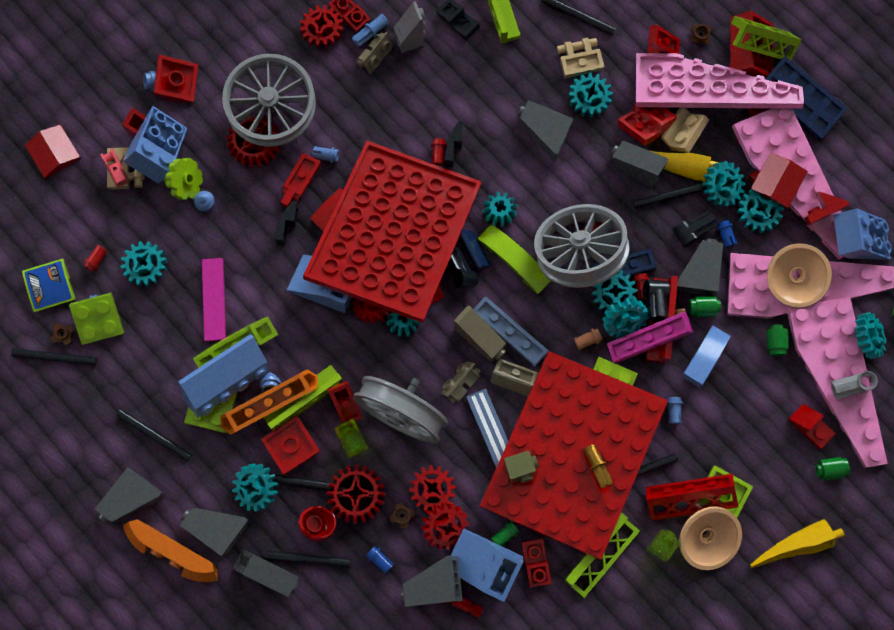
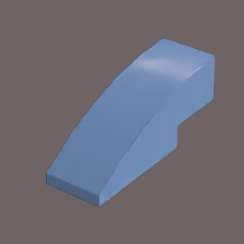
(706, 356)

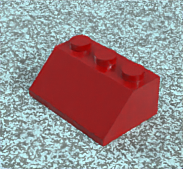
(746, 60)

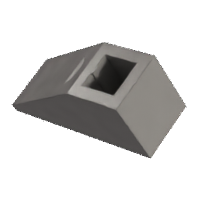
(410, 29)

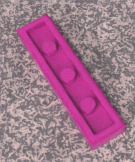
(214, 299)
(650, 337)

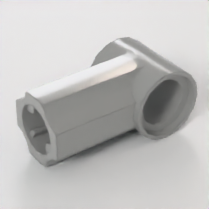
(852, 385)

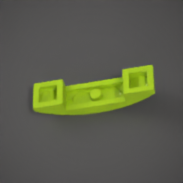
(514, 257)
(261, 331)

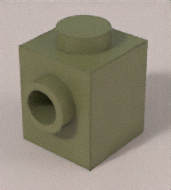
(521, 467)

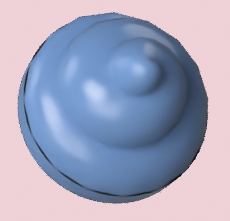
(149, 80)
(204, 201)
(269, 381)

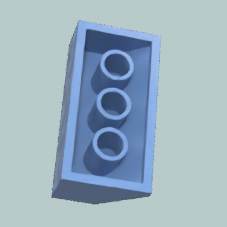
(223, 376)

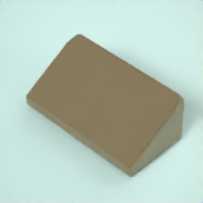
(513, 377)

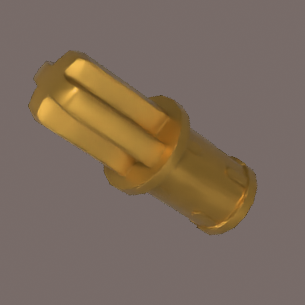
(598, 466)

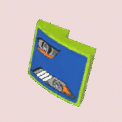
(48, 285)

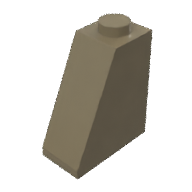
(479, 334)

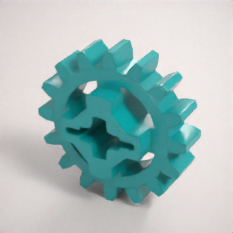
(581, 90)
(723, 183)
(763, 218)
(146, 257)
(614, 283)
(625, 317)
(870, 335)
(247, 489)

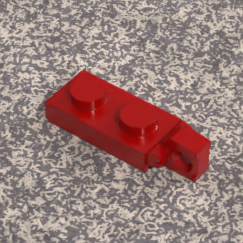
(299, 179)

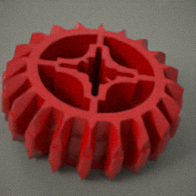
(244, 154)
(355, 513)

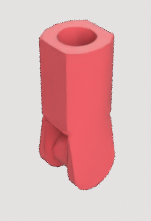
(115, 169)

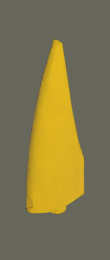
(687, 164)
(805, 541)

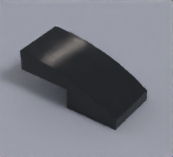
(457, 19)
(454, 141)
(288, 218)

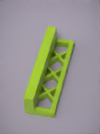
(504, 20)
(769, 34)
(326, 379)
(587, 560)

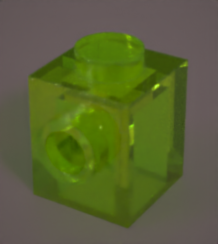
(351, 438)
(664, 544)

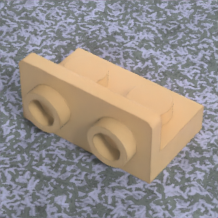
(684, 131)

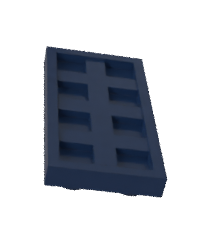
(819, 107)

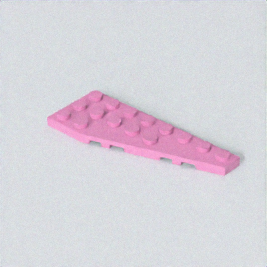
(688, 83)
(781, 134)
(751, 297)
(830, 351)

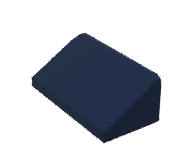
(474, 250)

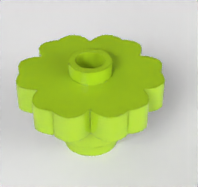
(184, 178)

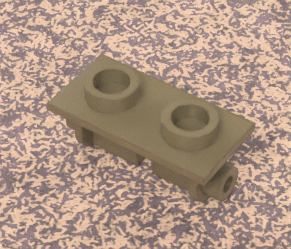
(380, 46)
(465, 374)

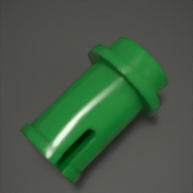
(506, 534)

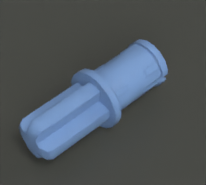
(370, 30)

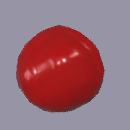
(317, 523)

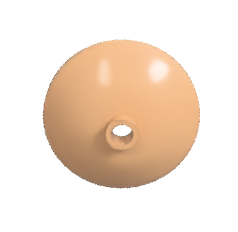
(813, 276)
(717, 544)

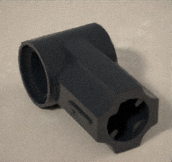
(690, 231)
(461, 274)
(656, 294)

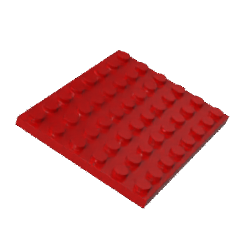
(393, 231)
(561, 418)

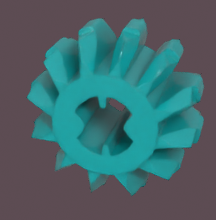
(494, 203)
(400, 326)

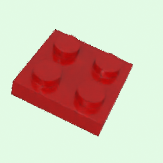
(290, 445)

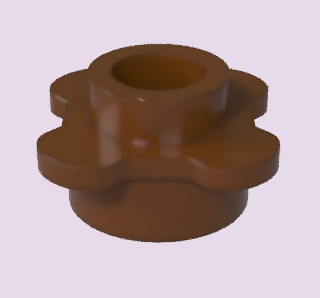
(701, 28)
(66, 338)
(408, 514)

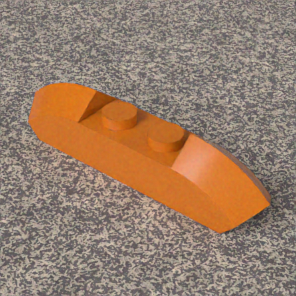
(269, 401)
(146, 537)

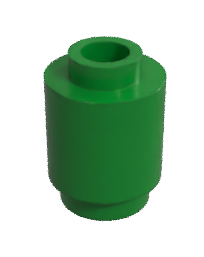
(704, 306)
(777, 340)
(832, 468)

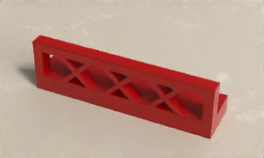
(663, 353)
(691, 492)

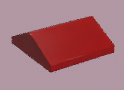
(175, 79)
(52, 150)
(779, 179)

